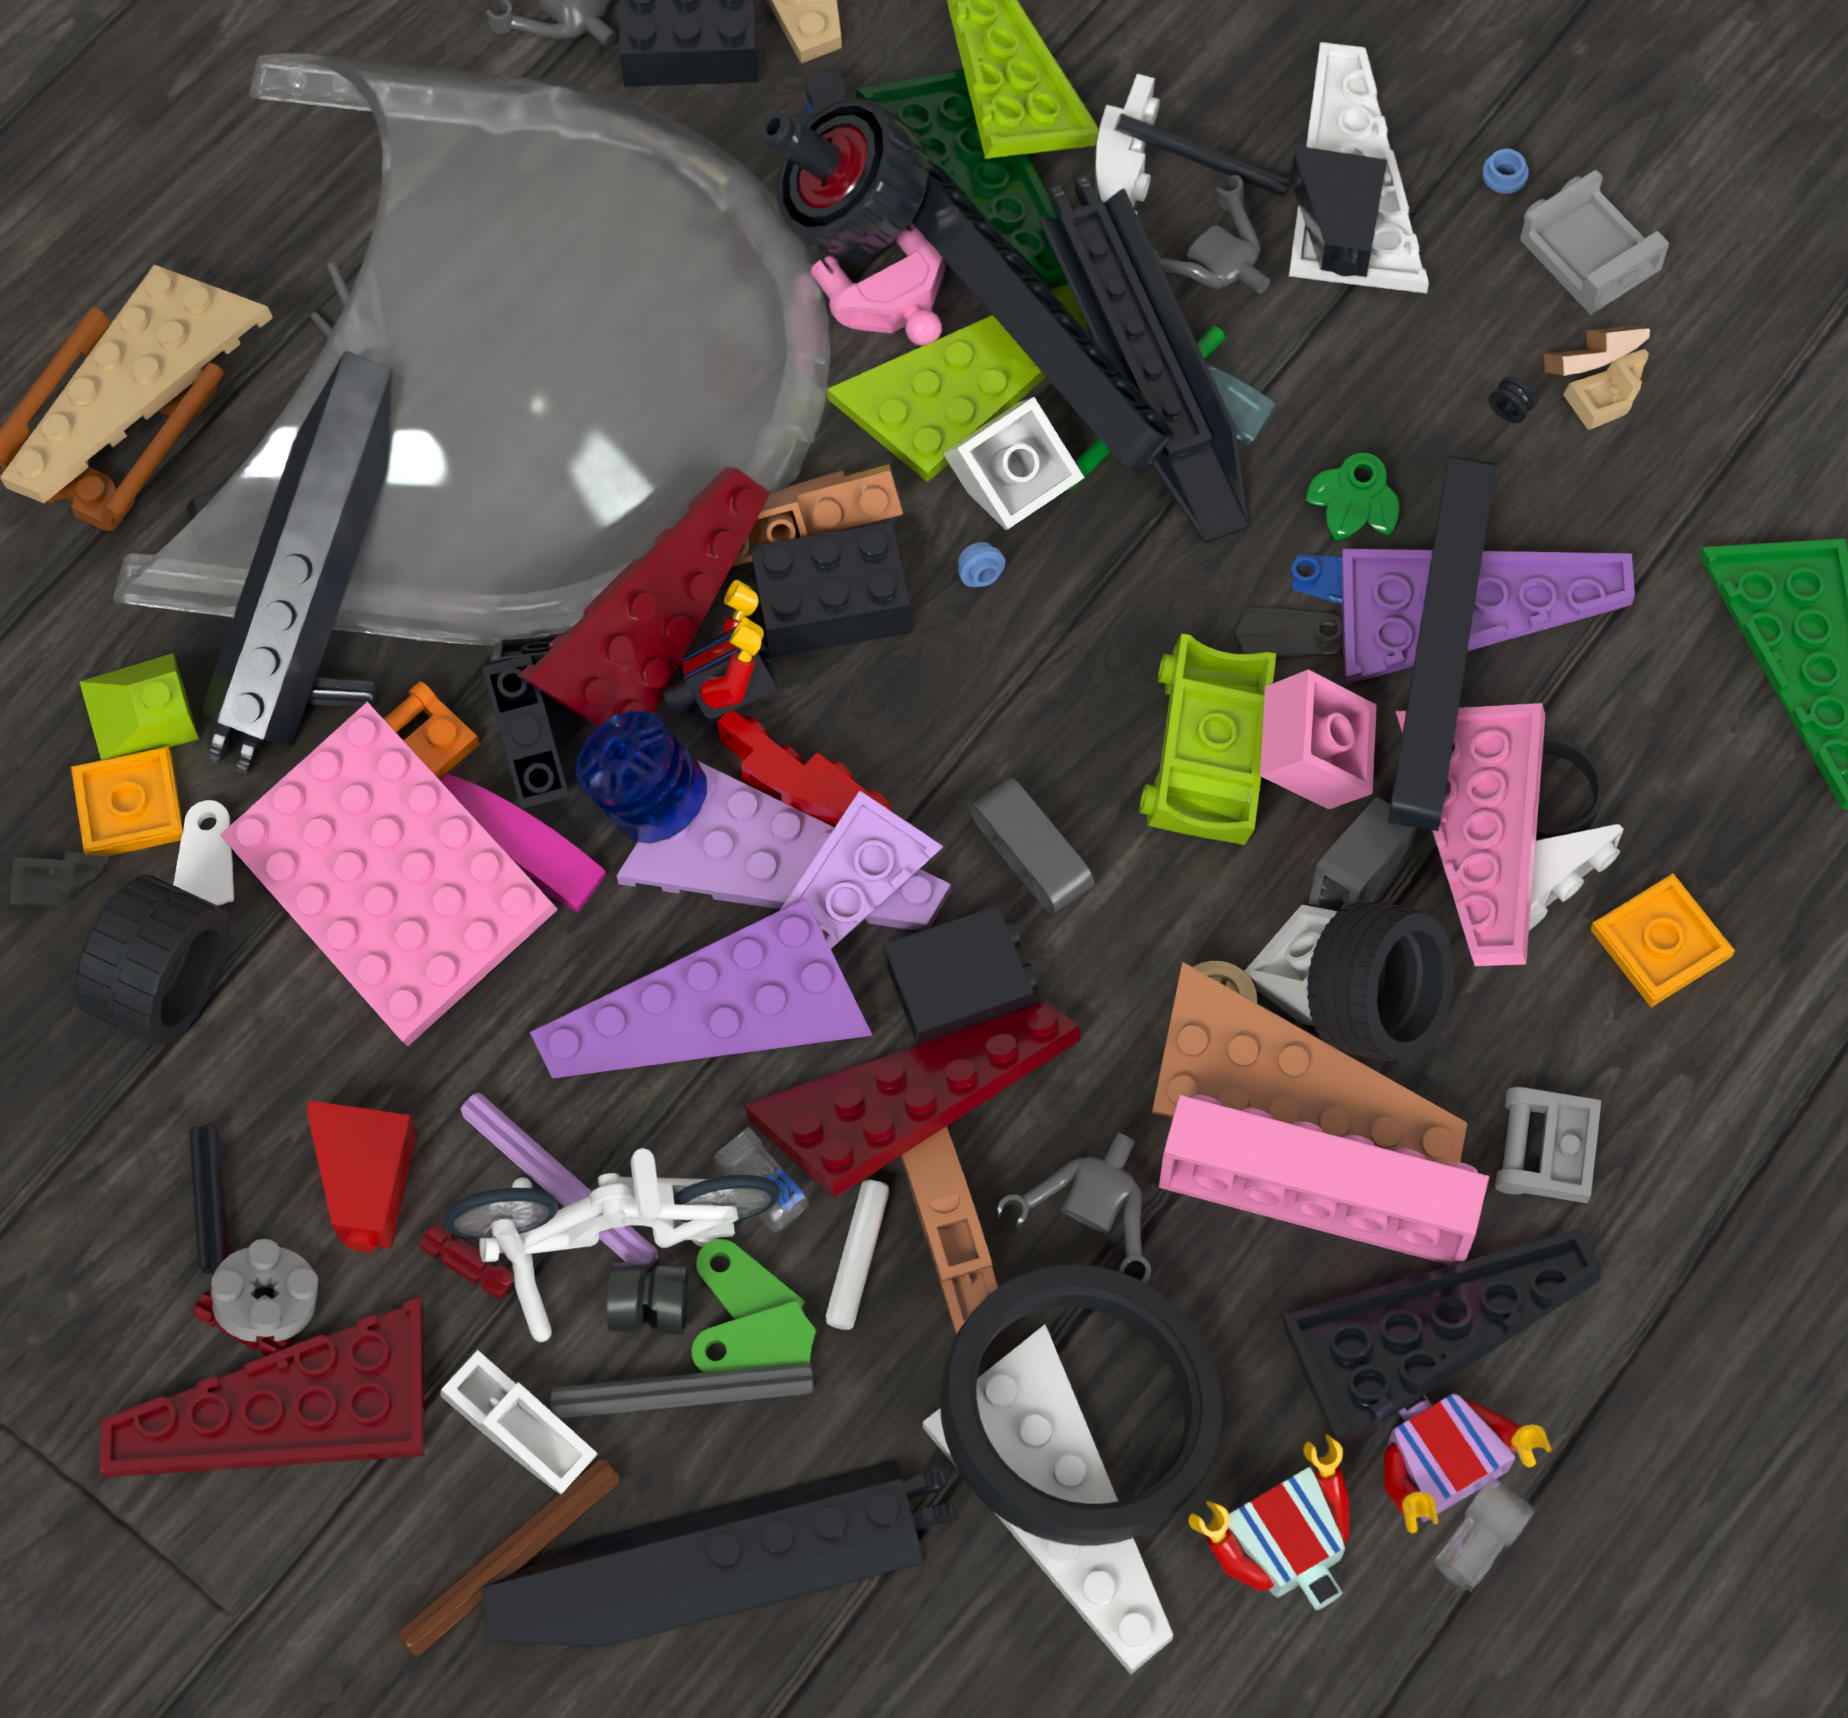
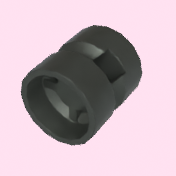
(647, 1298)

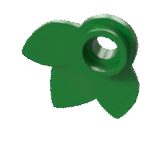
(1355, 502)

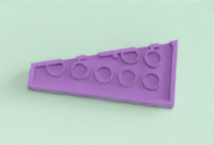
(1513, 598)
(737, 996)

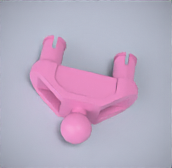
(893, 297)

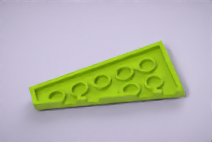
(1015, 82)

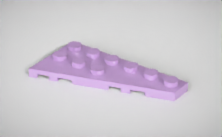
(756, 852)

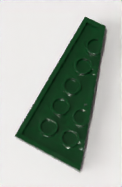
(1000, 187)

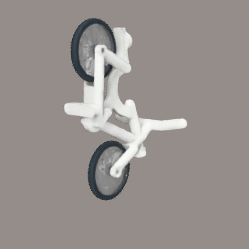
(527, 1219)

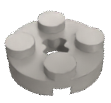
(270, 1267)

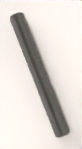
(682, 1390)

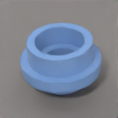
(1509, 162)
(980, 564)

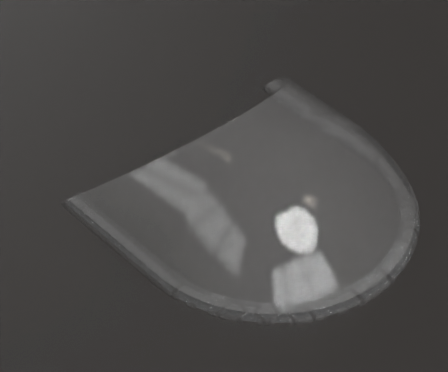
(573, 344)

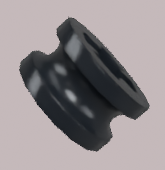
(1512, 399)

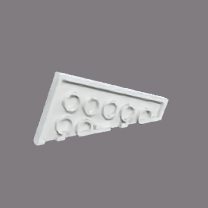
(1349, 121)
(1047, 1443)

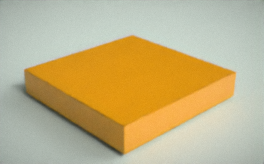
(128, 802)
(1662, 940)

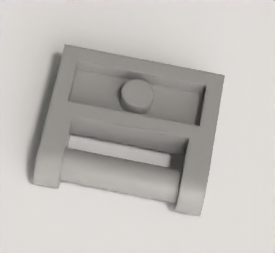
(1566, 1146)

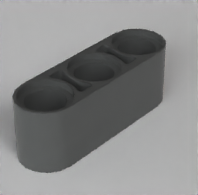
(1031, 845)

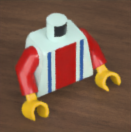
(1287, 1532)

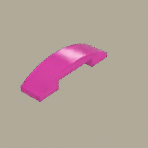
(536, 848)

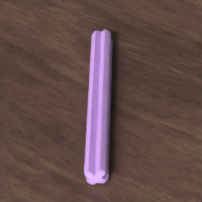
(550, 1174)

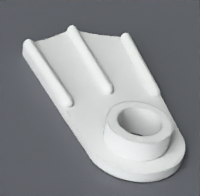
(204, 856)

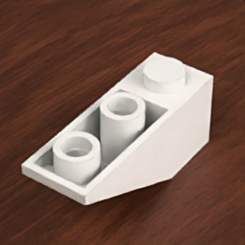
(1565, 860)

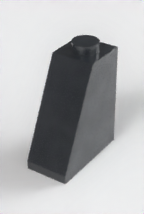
(1339, 206)

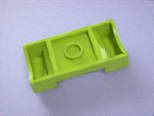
(1210, 742)

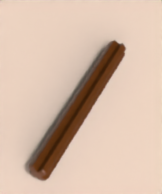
(509, 1557)

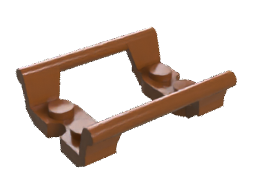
(93, 492)

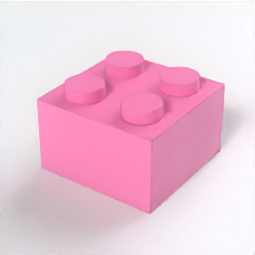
(1318, 740)

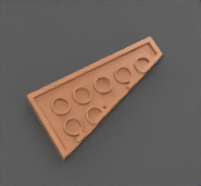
(1260, 1061)

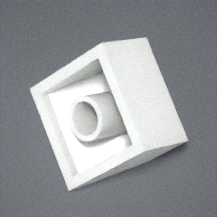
(1014, 463)

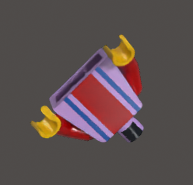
(1451, 1453)

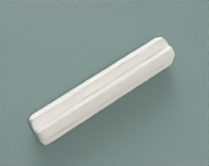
(857, 1254)

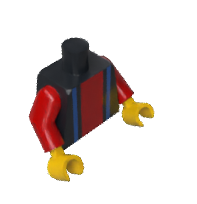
(728, 668)

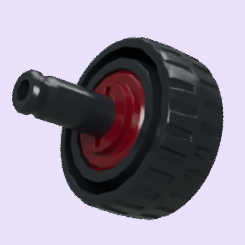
(848, 176)

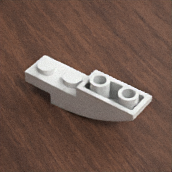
(1119, 156)

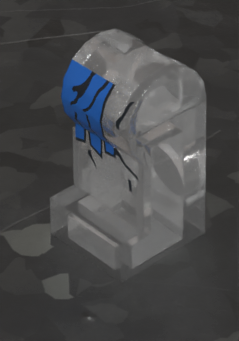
(748, 1157)

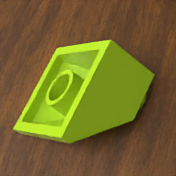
(139, 708)

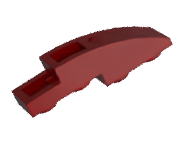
(816, 788)

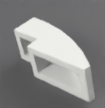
(518, 1423)

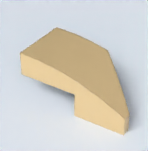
(1609, 393)

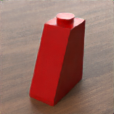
(362, 1169)

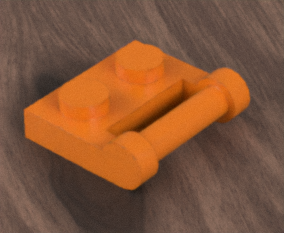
(441, 739)

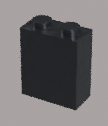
(960, 974)

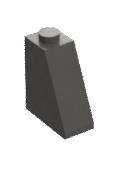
(1360, 859)

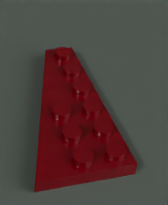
(651, 611)
(881, 1109)
(302, 1405)

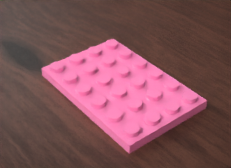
(388, 873)

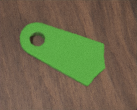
(745, 1285)
(758, 1340)

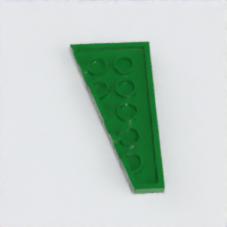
(1795, 620)

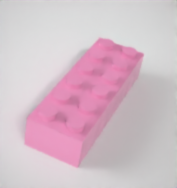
(1323, 1180)

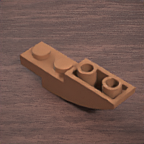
(824, 507)
(950, 1225)

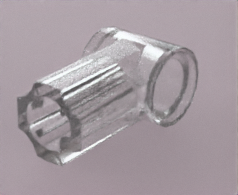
(1490, 1525)

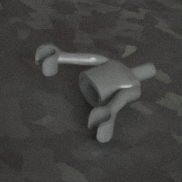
(572, 20)
(1218, 255)
(1095, 1197)

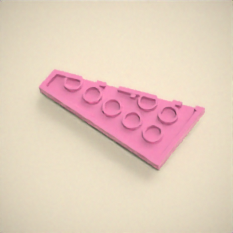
(1492, 826)

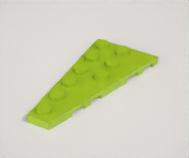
(943, 390)

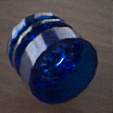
(641, 777)

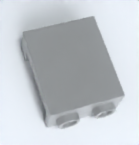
(1590, 243)

